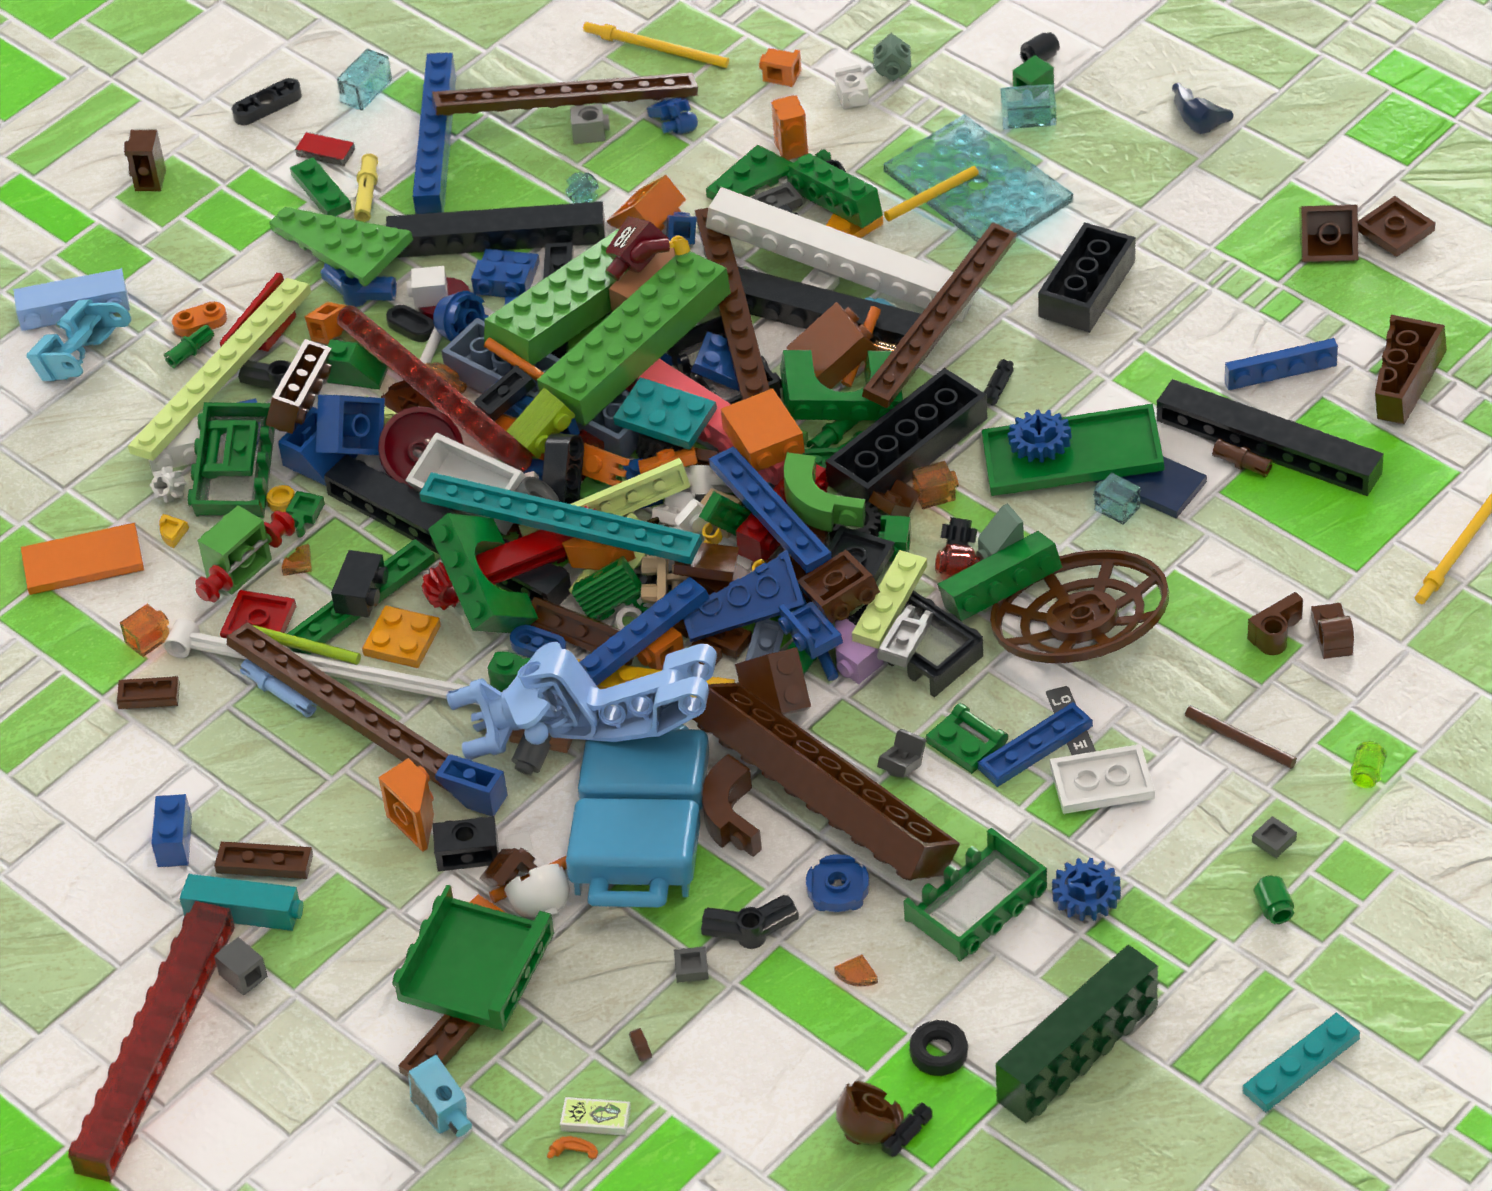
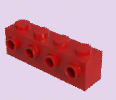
(754, 539)

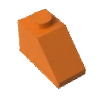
(593, 555)

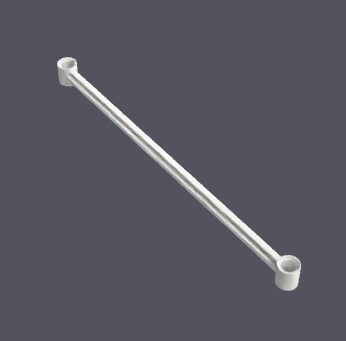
(187, 636)

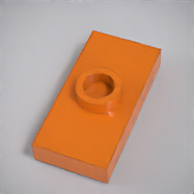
(665, 456)

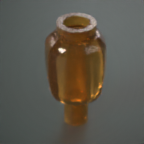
(448, 375)

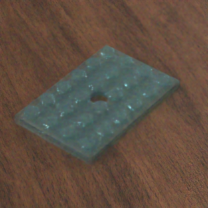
(1016, 191)

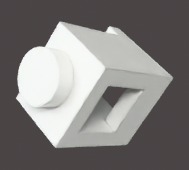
(851, 86)

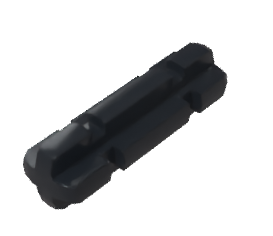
(998, 381)
(908, 1129)

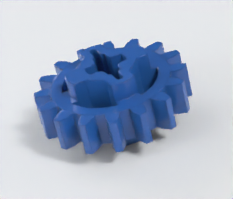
(1039, 435)
(1086, 889)

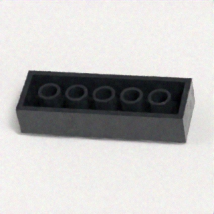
(907, 437)

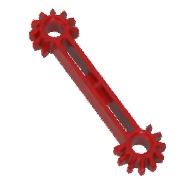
(498, 564)

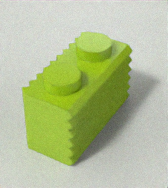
(539, 420)

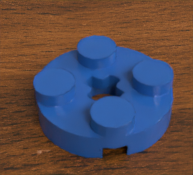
(841, 898)

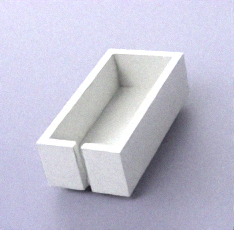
(459, 461)

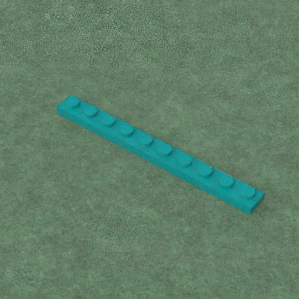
(561, 518)

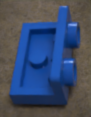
(809, 629)

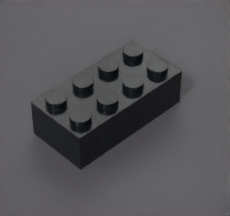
(1086, 277)

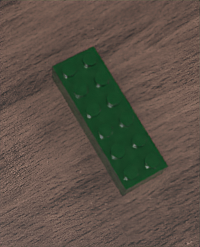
(1077, 1034)

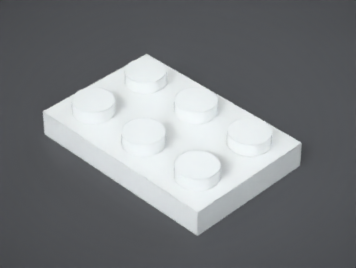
(1102, 778)

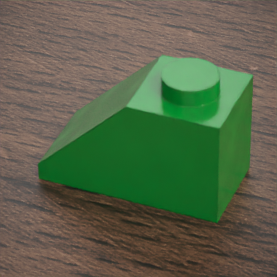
(354, 366)

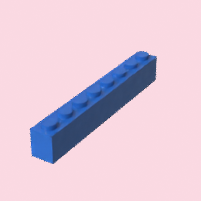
(433, 137)

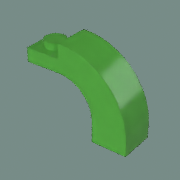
(813, 504)

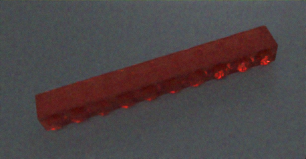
(151, 1042)

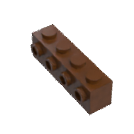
(299, 387)

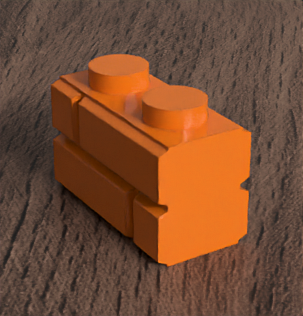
(789, 127)

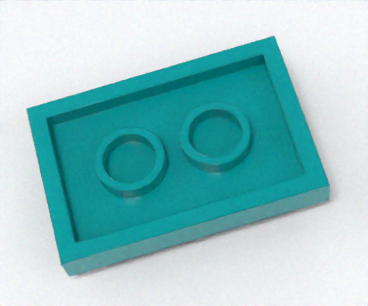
(665, 413)

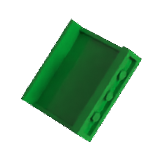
(472, 961)

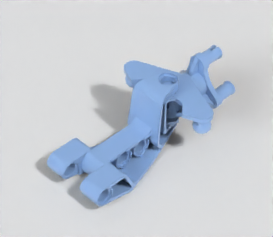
(562, 700)

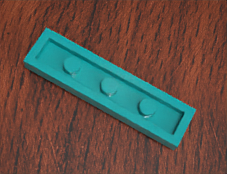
(1301, 1062)

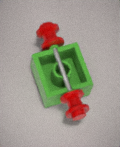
(238, 550)

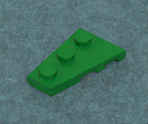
(751, 172)

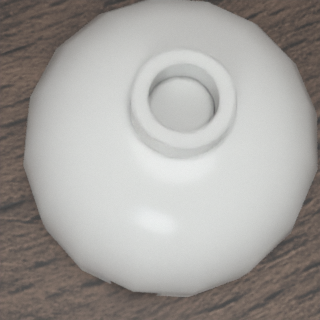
(543, 891)

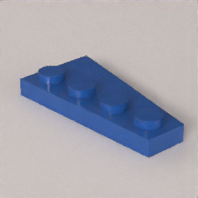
(747, 600)

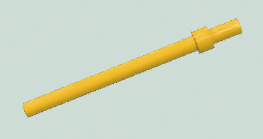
(610, 32)
(1435, 578)

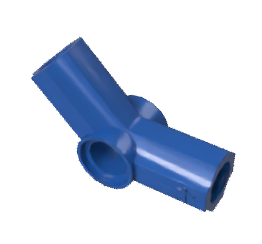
(356, 294)

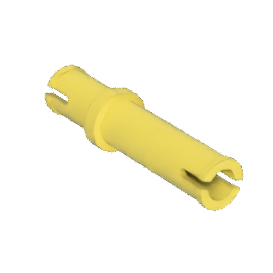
(366, 180)

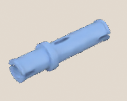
(270, 683)

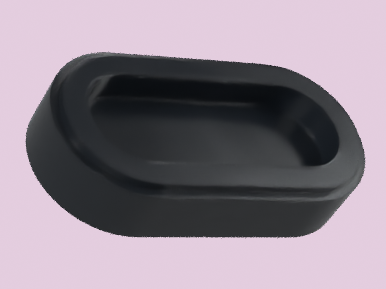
(410, 323)

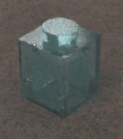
(1117, 498)

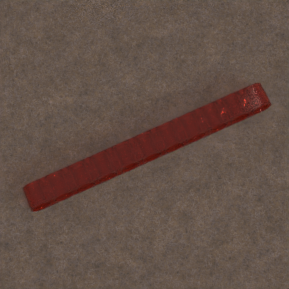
(434, 388)

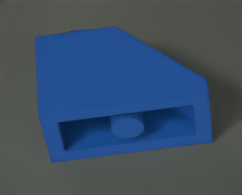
(473, 784)

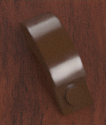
(721, 790)

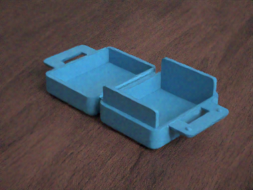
(638, 817)

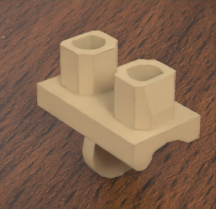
(658, 566)

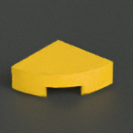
(172, 529)

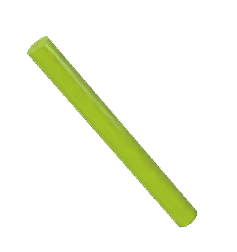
(312, 646)

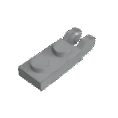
(904, 637)

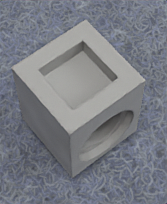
(588, 123)

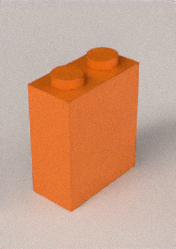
(762, 429)

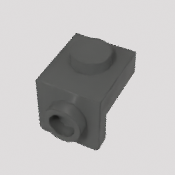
(904, 755)

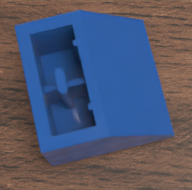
(300, 453)

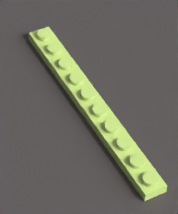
(219, 369)

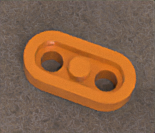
(192, 319)

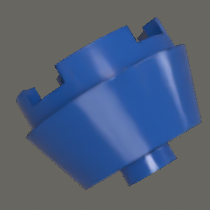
(457, 312)

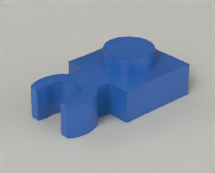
(668, 108)

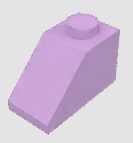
(853, 658)

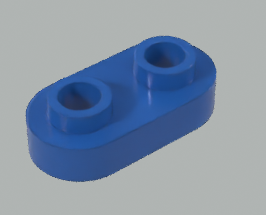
(534, 637)

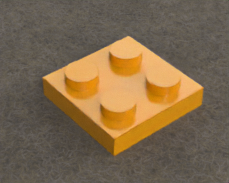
(401, 636)

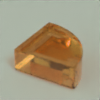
(298, 561)
(856, 972)

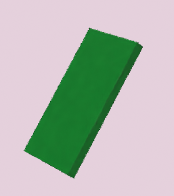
(1101, 444)

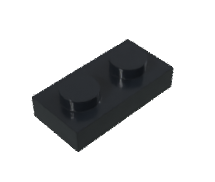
(505, 393)

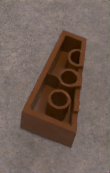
(1408, 364)

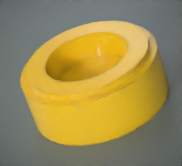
(279, 498)

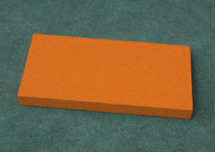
(82, 558)

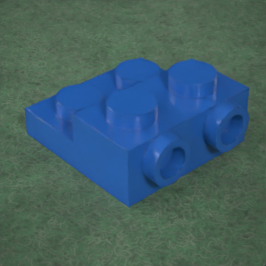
(504, 273)

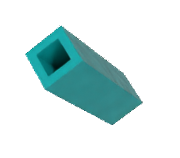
(249, 901)

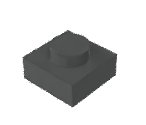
(1274, 837)
(691, 964)

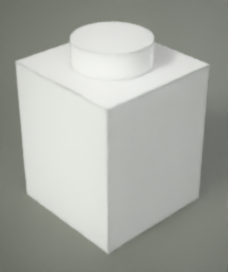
(427, 286)

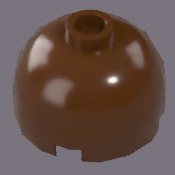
(866, 1114)

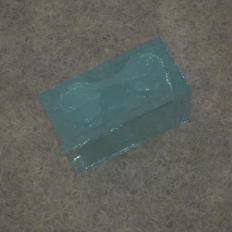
(364, 79)
(1028, 106)

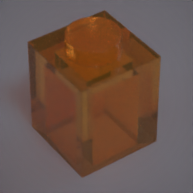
(935, 484)
(145, 629)

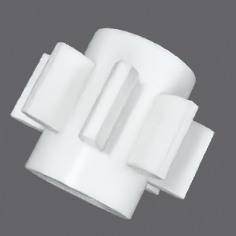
(168, 484)

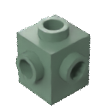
(892, 57)

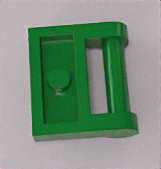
(238, 450)
(960, 744)

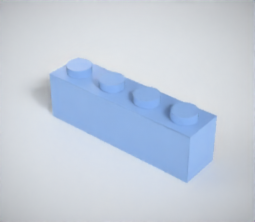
(48, 302)

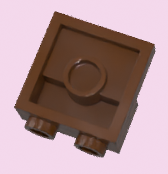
(839, 586)

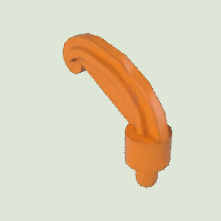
(572, 1143)

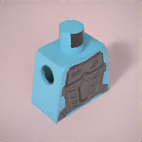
(439, 1097)

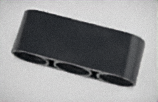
(564, 465)

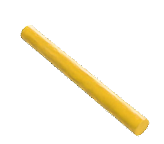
(931, 193)

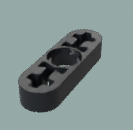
(251, 109)

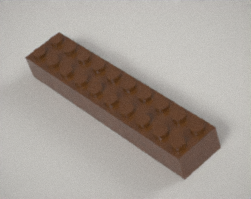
(826, 782)

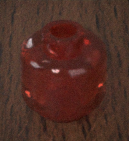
(954, 559)

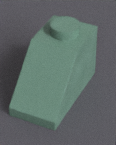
(1000, 532)

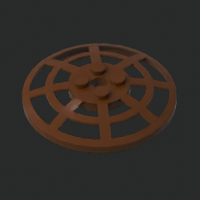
(1085, 613)

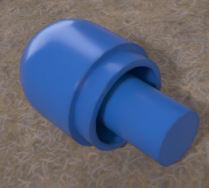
(681, 124)

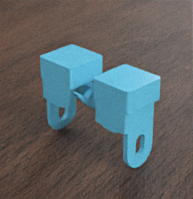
(84, 325)

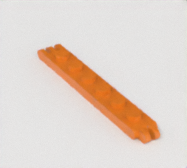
(596, 462)

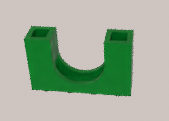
(811, 400)
(485, 605)

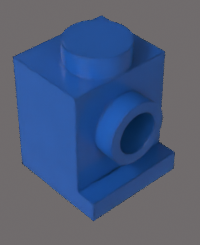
(683, 225)

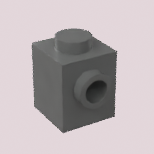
(240, 966)

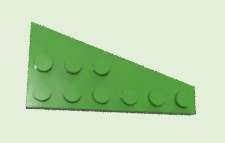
(343, 243)

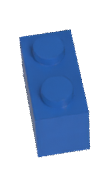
(171, 830)

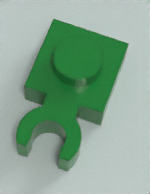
(305, 509)

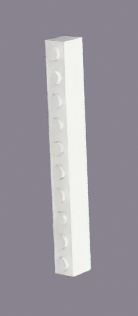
(827, 249)

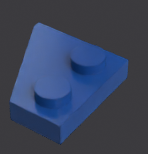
(715, 361)

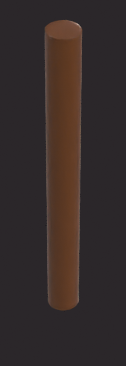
(1241, 737)

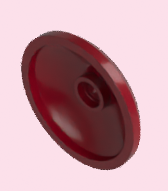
(408, 432)

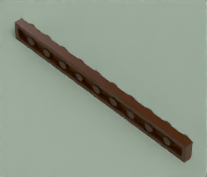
(564, 93)
(735, 313)
(939, 315)
(336, 699)

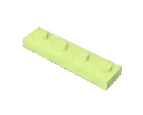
(889, 603)

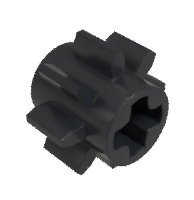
(958, 531)

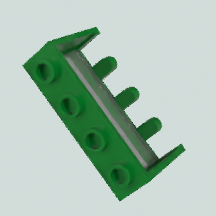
(224, 493)
(978, 896)

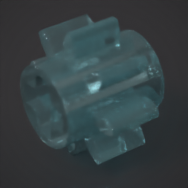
(582, 187)

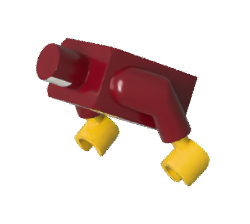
(638, 244)

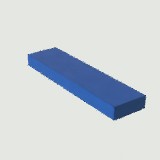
(1035, 744)

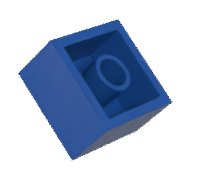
(349, 424)

